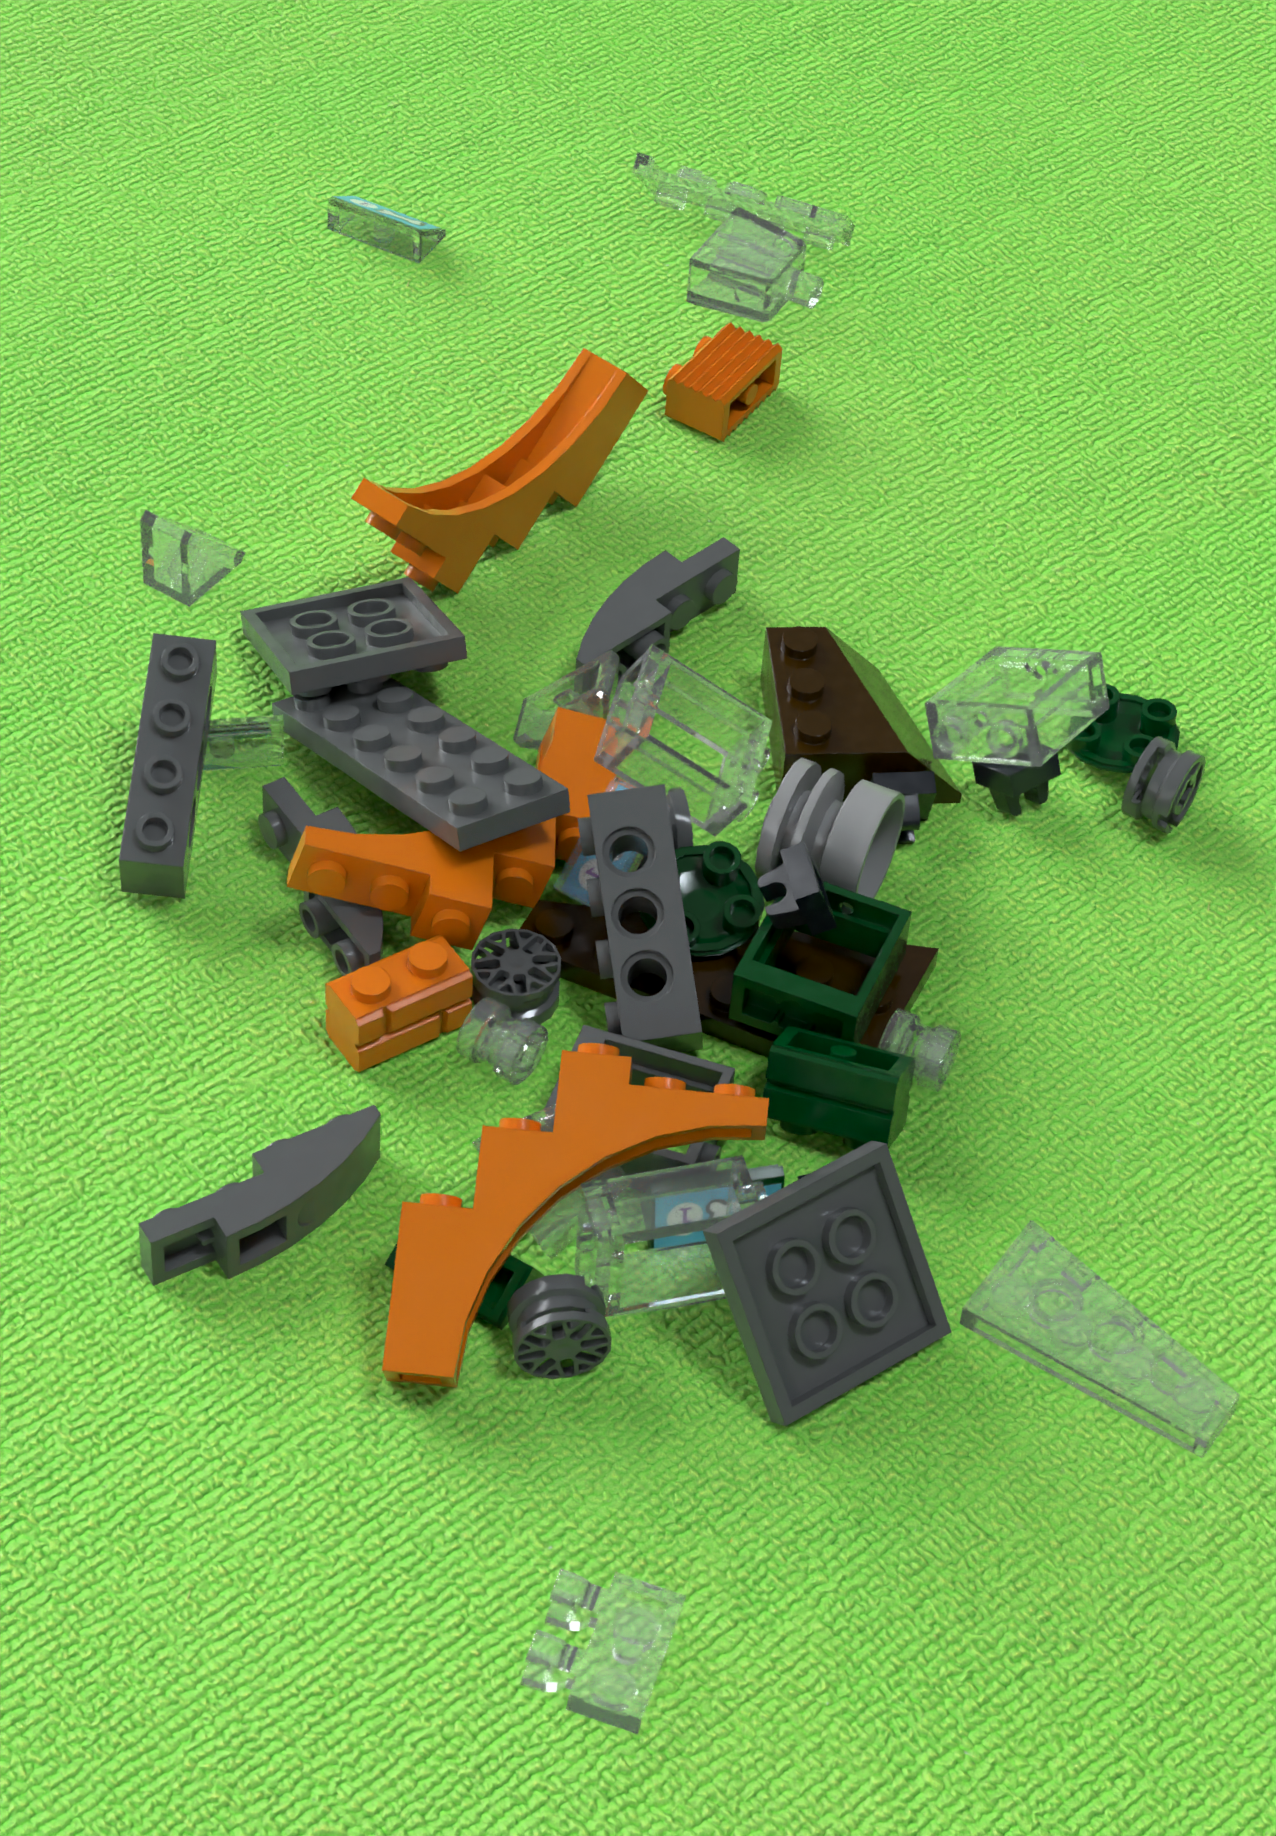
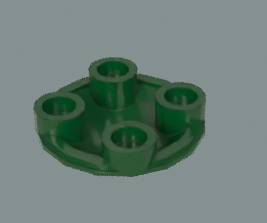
(1124, 731)
(717, 897)

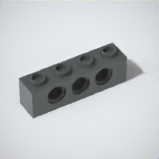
(168, 766)
(641, 823)

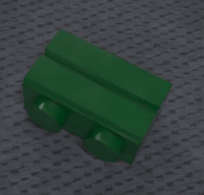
(837, 1087)

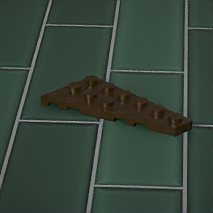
(575, 933)

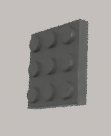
(353, 636)
(827, 1282)

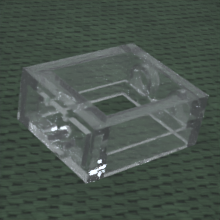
(705, 711)
(1011, 712)
(651, 1208)

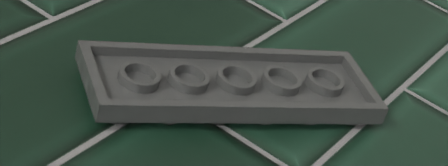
(424, 761)

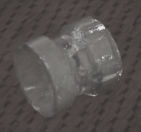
(505, 1042)
(931, 1047)

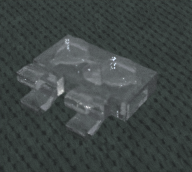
(625, 1652)

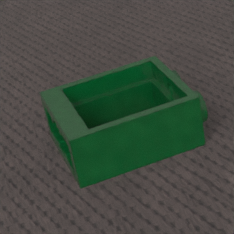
(776, 998)

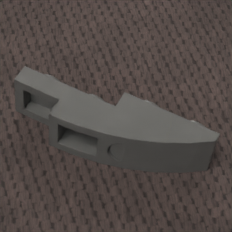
(658, 600)
(346, 928)
(290, 1195)

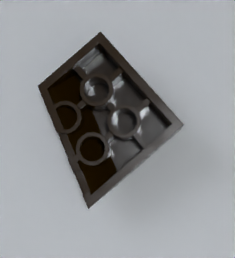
(838, 712)

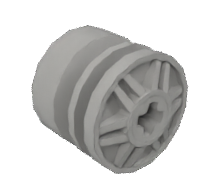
(846, 839)

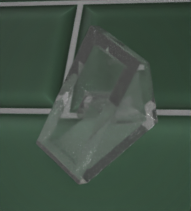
(183, 558)
(584, 690)

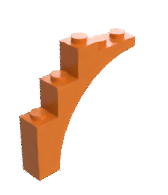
(553, 454)
(452, 889)
(600, 1122)

